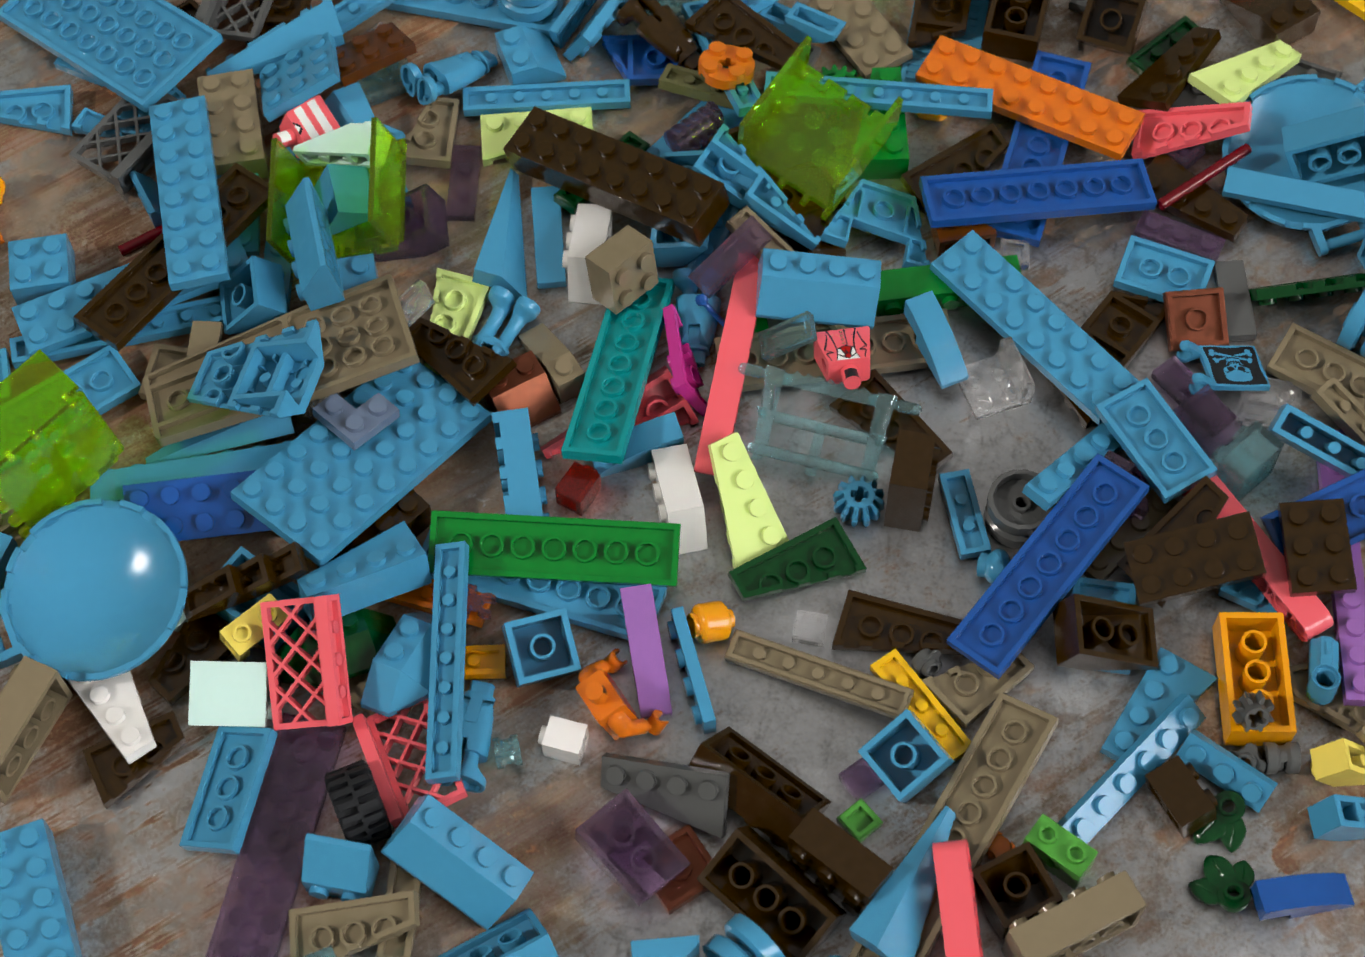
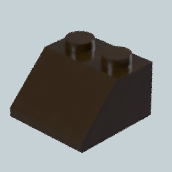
(1014, 887)

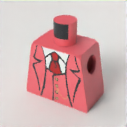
(844, 355)

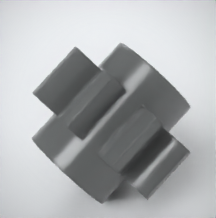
(1253, 711)

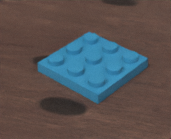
(299, 76)

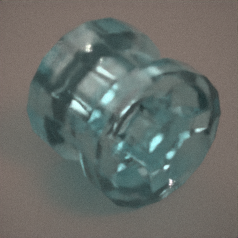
(507, 751)

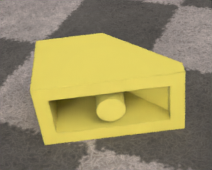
(1339, 763)

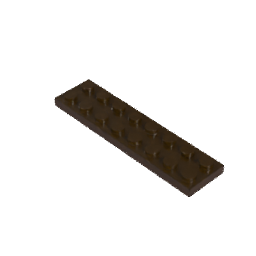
(143, 284)

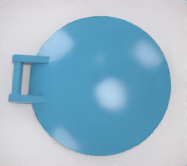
(1284, 104)
(93, 590)

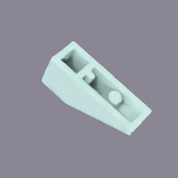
(340, 146)

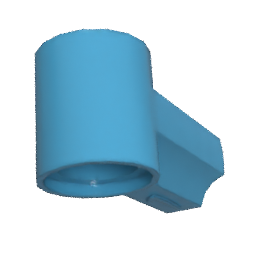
(1323, 669)

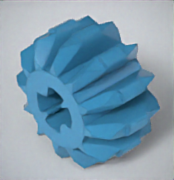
(863, 511)

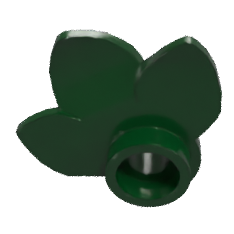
(1227, 826)
(1223, 879)

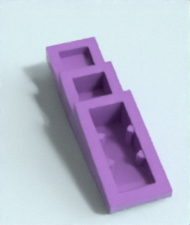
(646, 650)

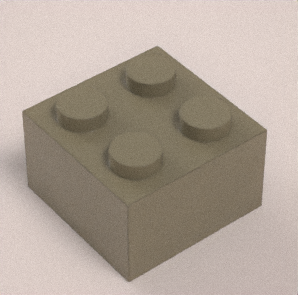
(622, 269)

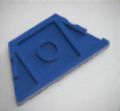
(636, 58)

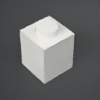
(564, 740)

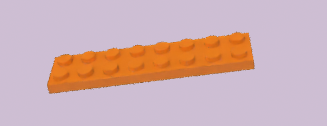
(1035, 97)

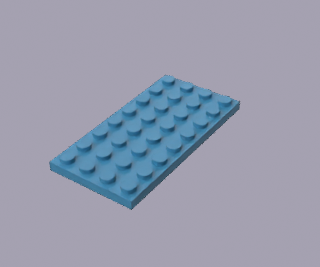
(122, 44)
(329, 494)

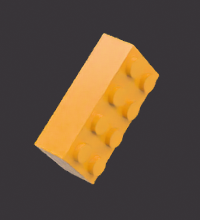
(1252, 658)

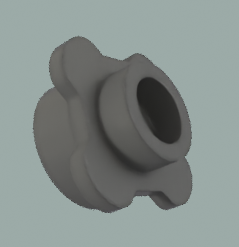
(927, 663)
(1251, 752)

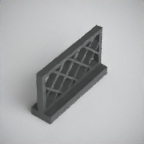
(214, 11)
(138, 159)

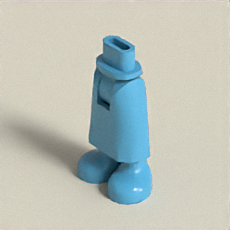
(446, 75)
(698, 324)
(476, 734)

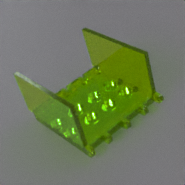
(812, 133)
(385, 201)
(48, 442)

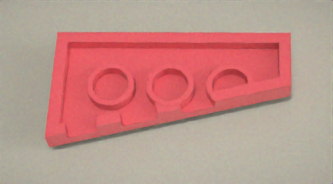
(1189, 127)

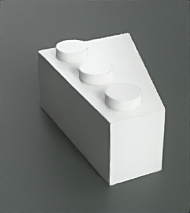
(587, 231)
(679, 495)

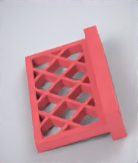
(330, 653)
(381, 764)

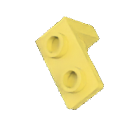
(248, 630)

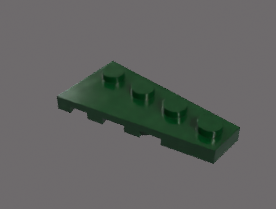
(1296, 290)
(803, 561)

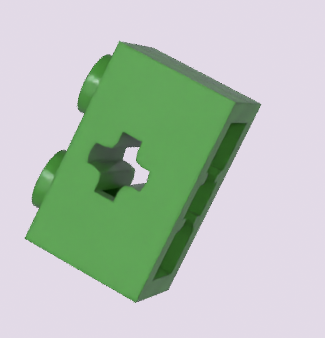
(1061, 851)

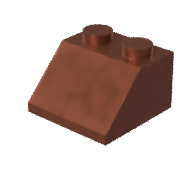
(523, 388)

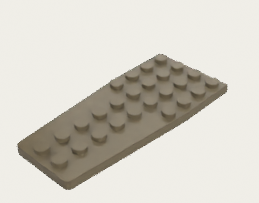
(359, 341)

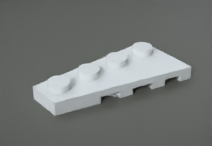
(119, 713)

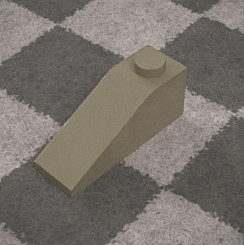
(556, 360)

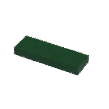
(1159, 45)

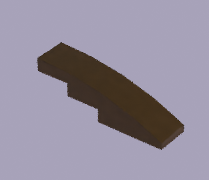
(245, 582)

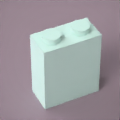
(229, 694)

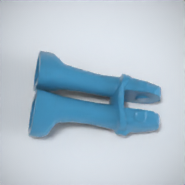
(502, 304)

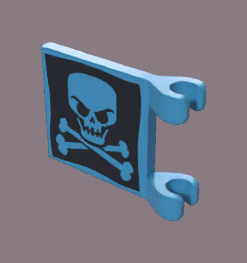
(1225, 367)

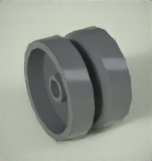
(1010, 513)

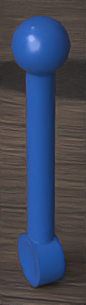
(702, 300)

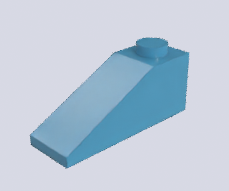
(1338, 818)

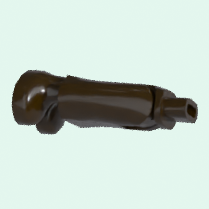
(662, 31)

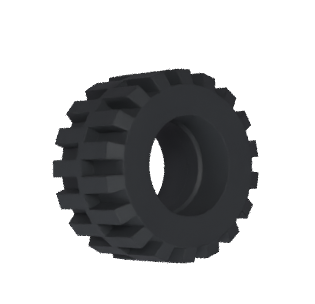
(358, 804)

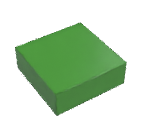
(859, 821)

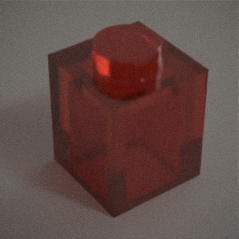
(578, 488)

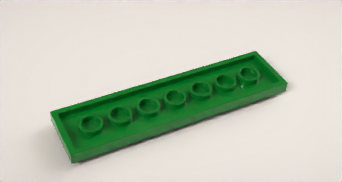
(561, 547)

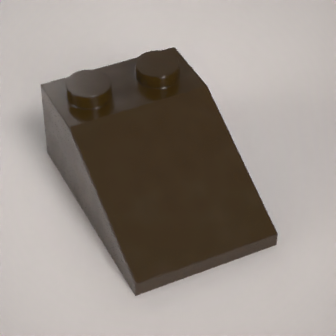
(1275, 19)
(1104, 635)

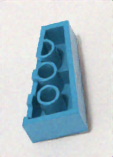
(517, 463)
(370, 572)

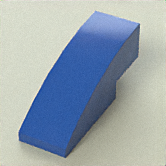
(1301, 895)

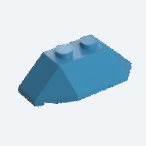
(400, 667)

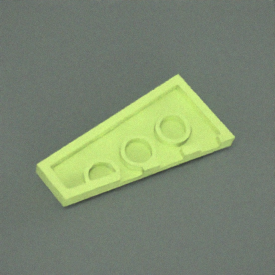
(499, 128)

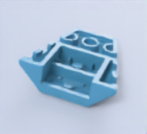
(263, 377)

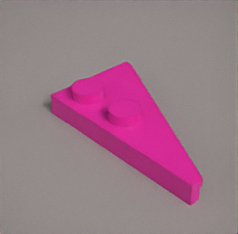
(682, 362)

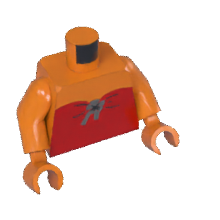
(609, 703)

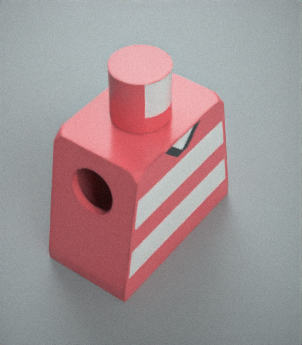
(306, 122)

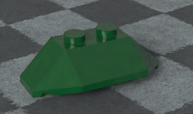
(363, 637)

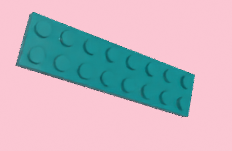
(617, 378)

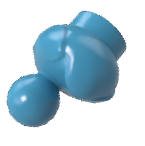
(992, 564)

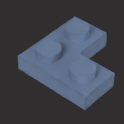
(358, 424)

